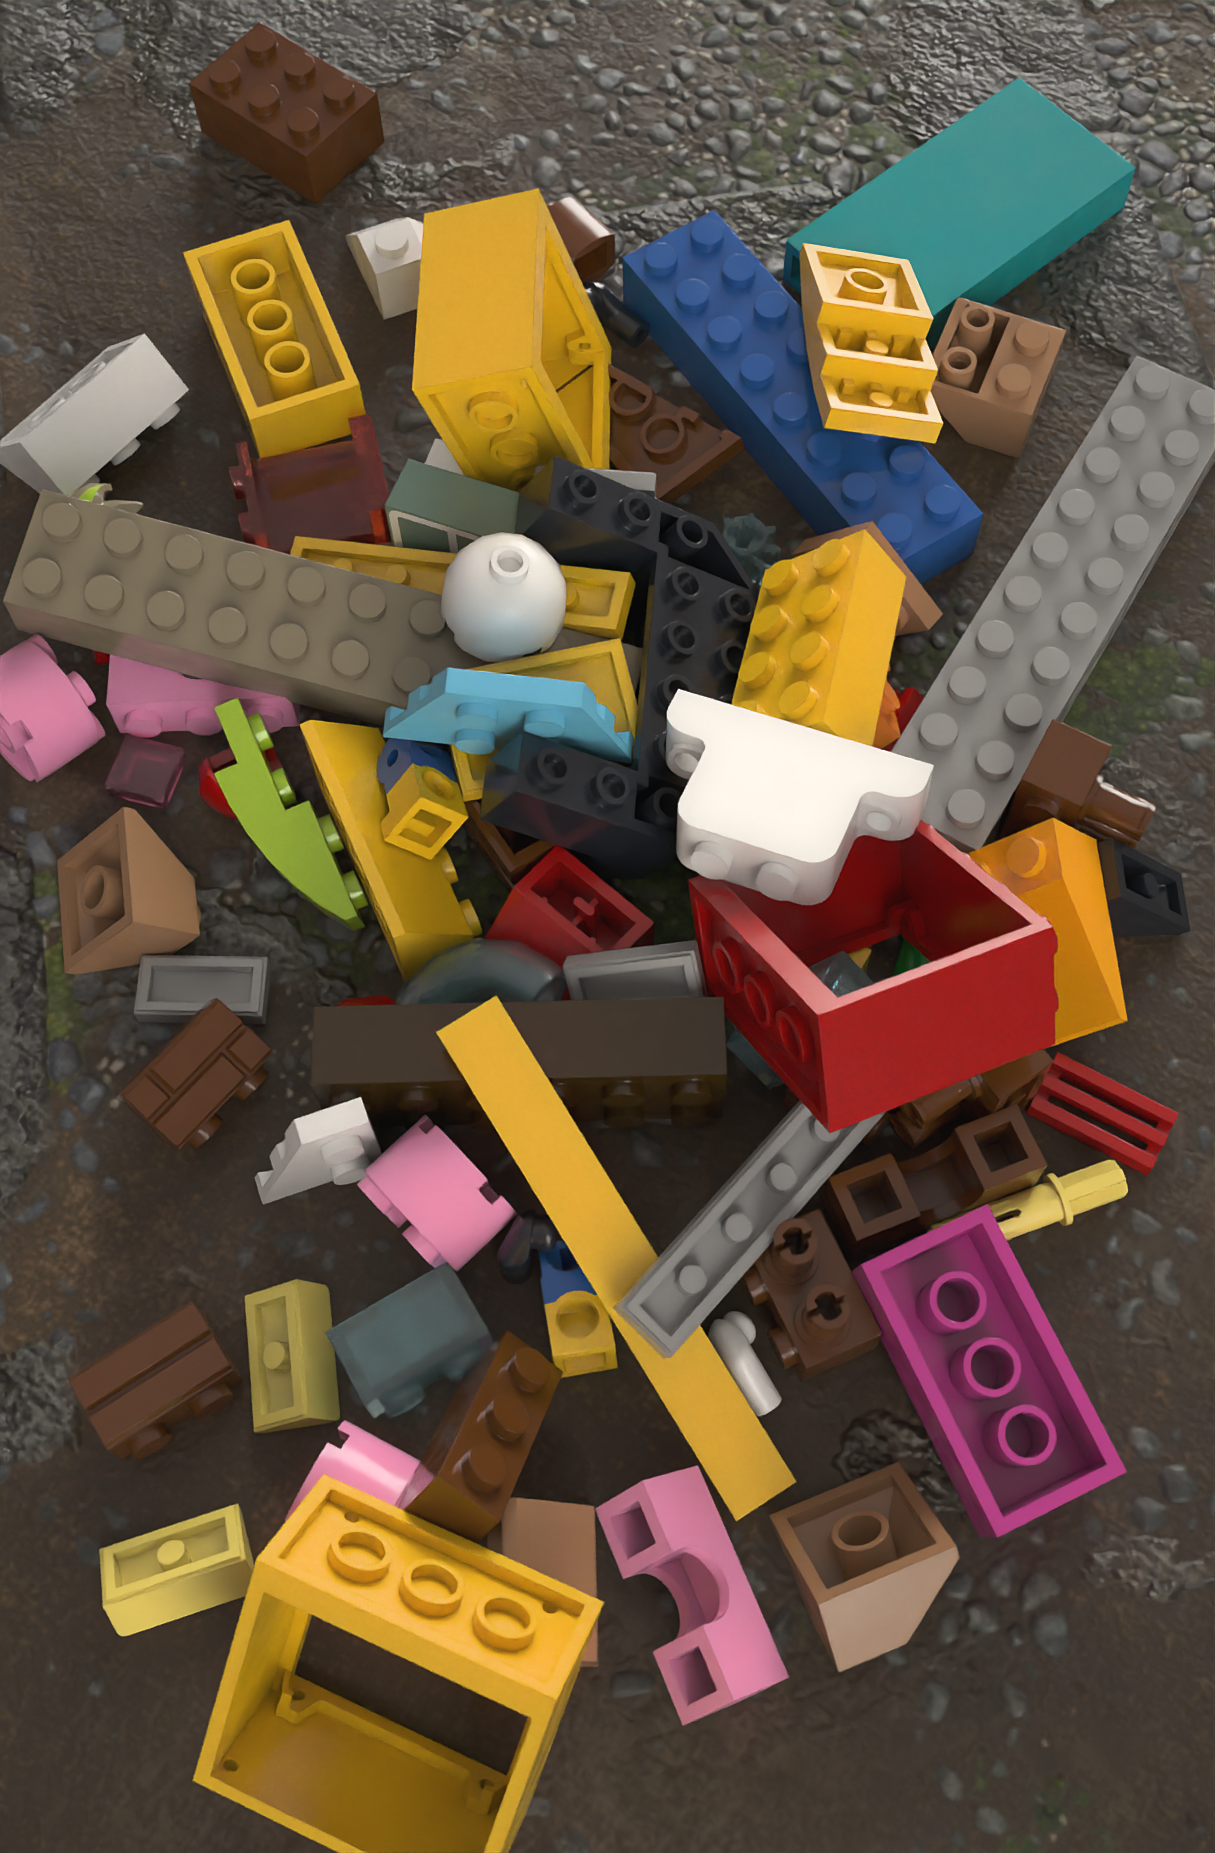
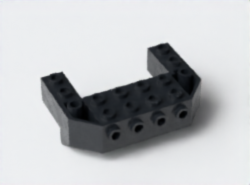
(693, 625)

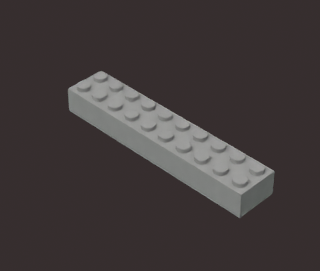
(1060, 599)

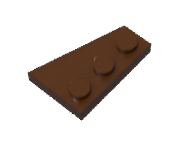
(662, 438)

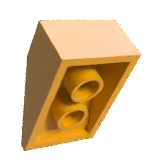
(1062, 879)

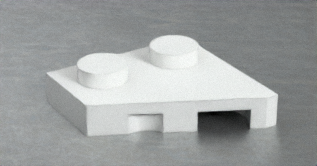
(321, 1149)

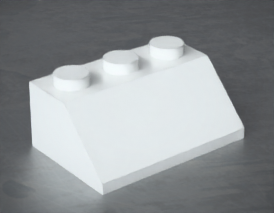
(94, 418)

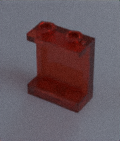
(314, 492)

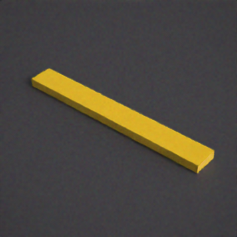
(611, 1251)

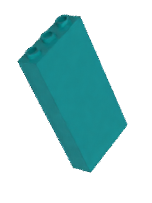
(979, 202)

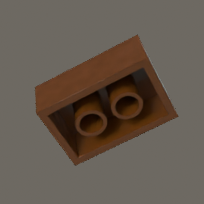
(287, 112)

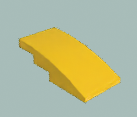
(868, 344)

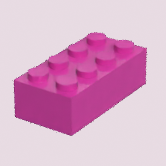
(987, 1374)

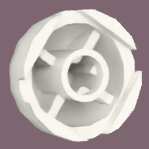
(504, 597)

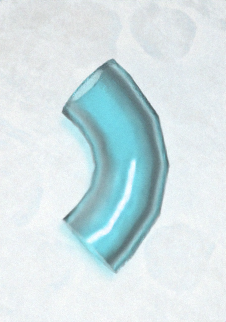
(484, 970)

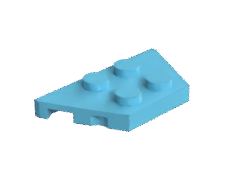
(490, 709)

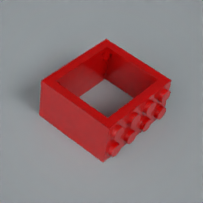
(902, 1038)

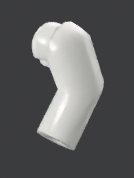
(732, 1342)

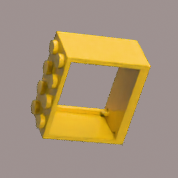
(500, 335)
(429, 1599)

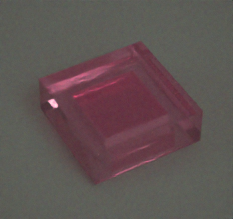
(145, 771)

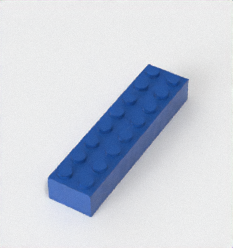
(748, 359)

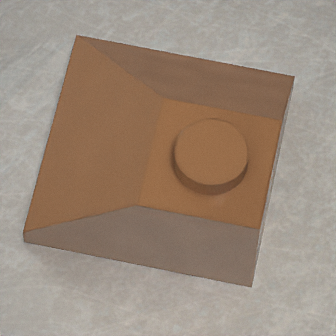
(123, 897)
(866, 1562)

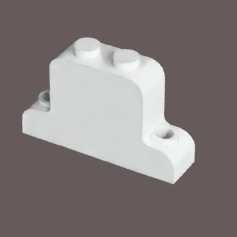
(782, 800)

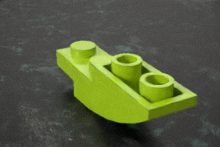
(291, 838)

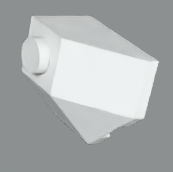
(390, 263)

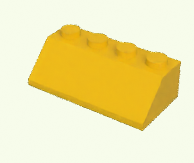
(404, 889)

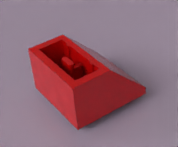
(569, 912)

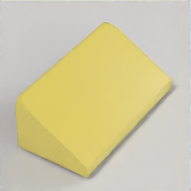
(291, 1357)
(176, 1571)

